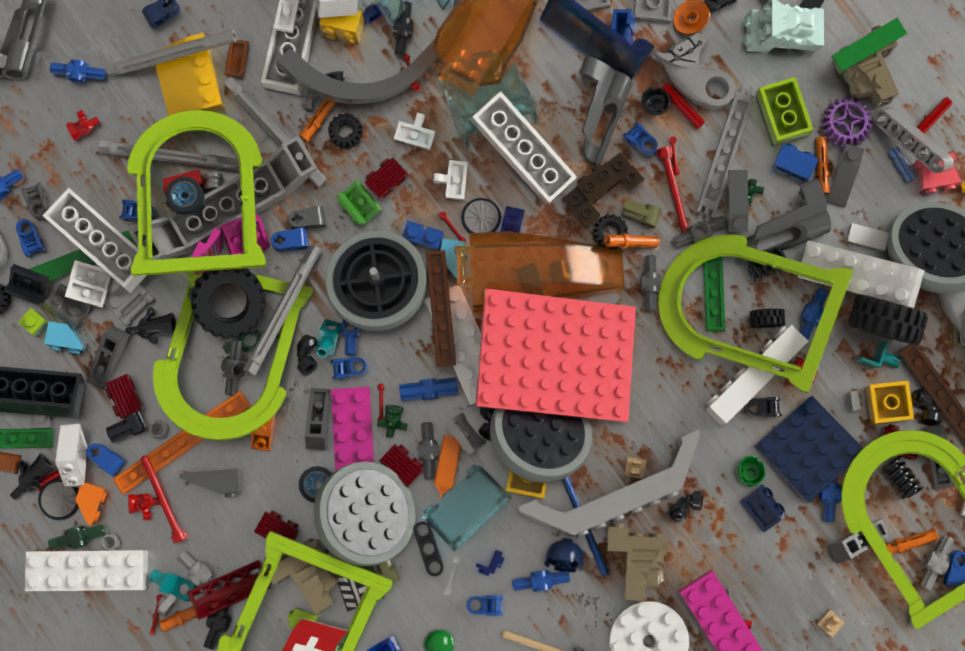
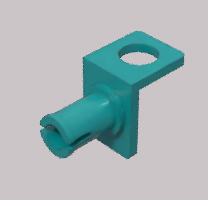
(327, 338)
(881, 356)
(171, 583)

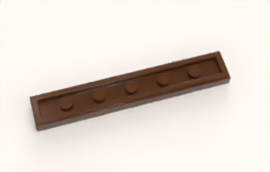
(441, 308)
(935, 387)

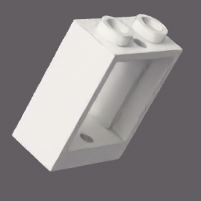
(71, 455)

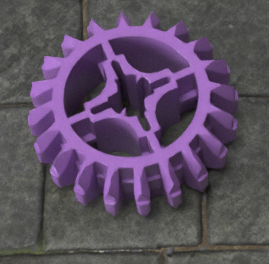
(861, 119)

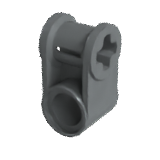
(35, 198)
(309, 218)

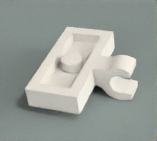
(415, 134)
(454, 181)

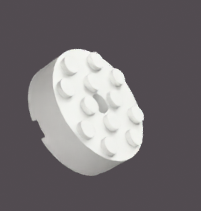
(646, 619)

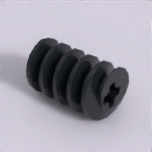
(756, 269)
(902, 478)

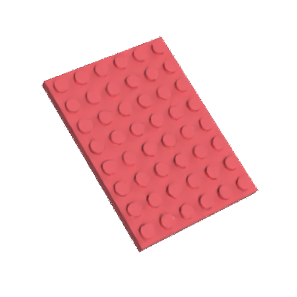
(555, 356)

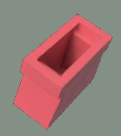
(931, 181)

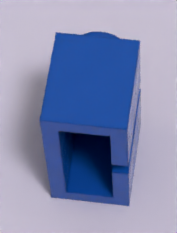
(624, 23)
(795, 161)
(427, 239)

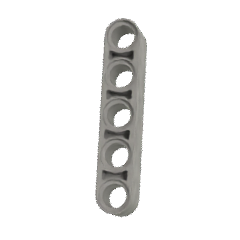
(921, 141)

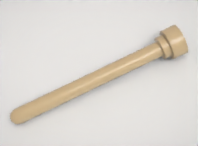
(528, 642)

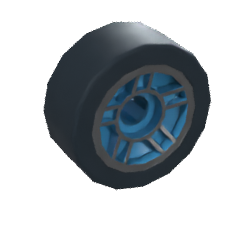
(175, 192)
(307, 480)

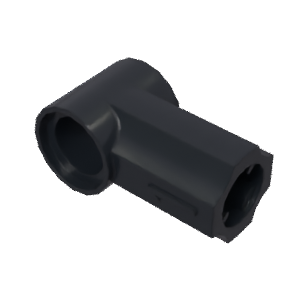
(131, 425)

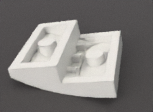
(87, 284)

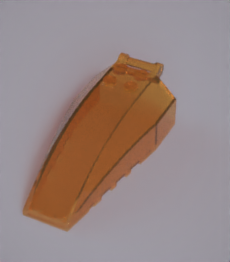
(482, 40)
(537, 266)

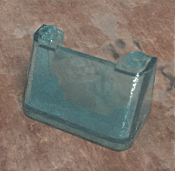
(466, 507)

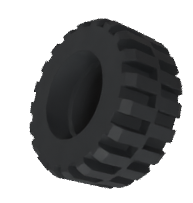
(888, 319)
(234, 325)

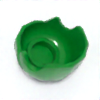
(750, 471)
(438, 641)

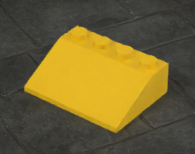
(190, 82)

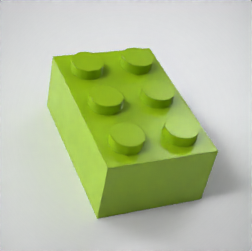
(784, 111)

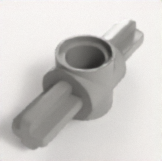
(937, 562)
(198, 572)

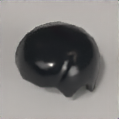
(655, 101)

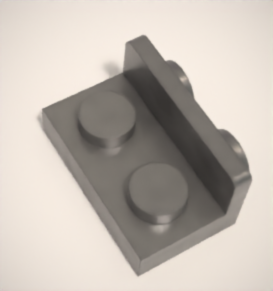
(66, 309)

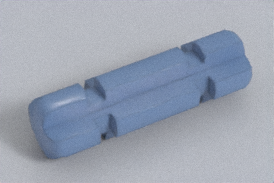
(902, 164)

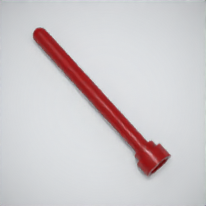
(665, 155)
(177, 533)

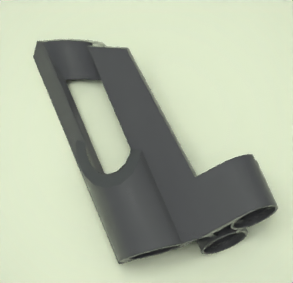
(15, 52)
(609, 95)
(805, 222)

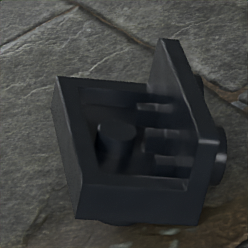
(27, 284)

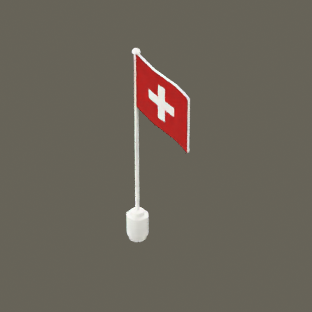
(313, 637)

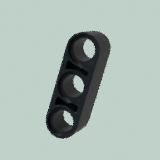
(435, 556)

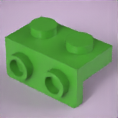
(358, 203)

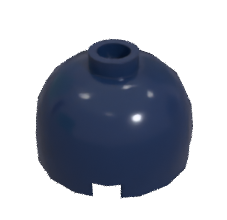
(564, 556)

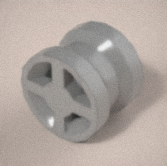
(213, 180)

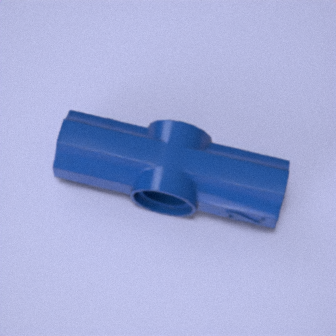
(428, 389)

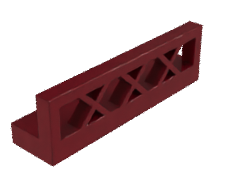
(229, 594)

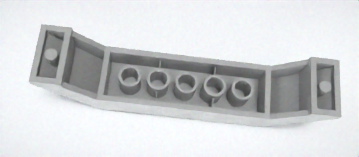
(272, 183)
(624, 500)

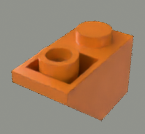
(262, 438)
(88, 501)

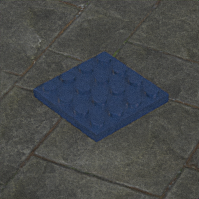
(809, 449)

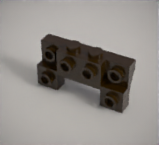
(599, 183)

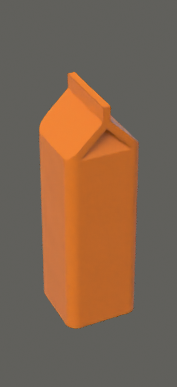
(447, 464)

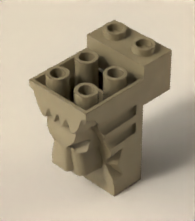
(872, 77)
(641, 559)
(310, 579)

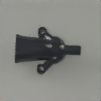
(157, 326)
(34, 474)

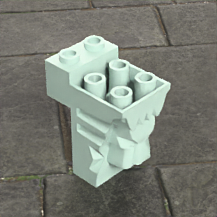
(784, 27)

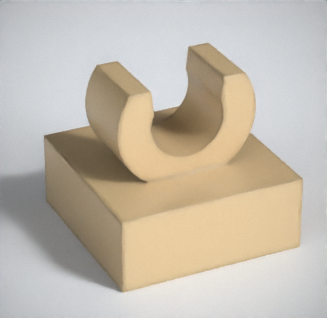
(635, 468)
(830, 623)

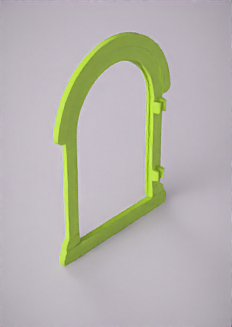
(140, 164)
(736, 246)
(265, 407)
(857, 519)
(275, 547)

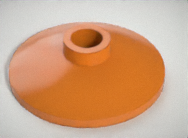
(686, 12)

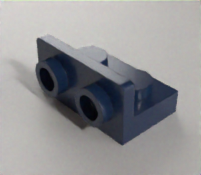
(764, 508)

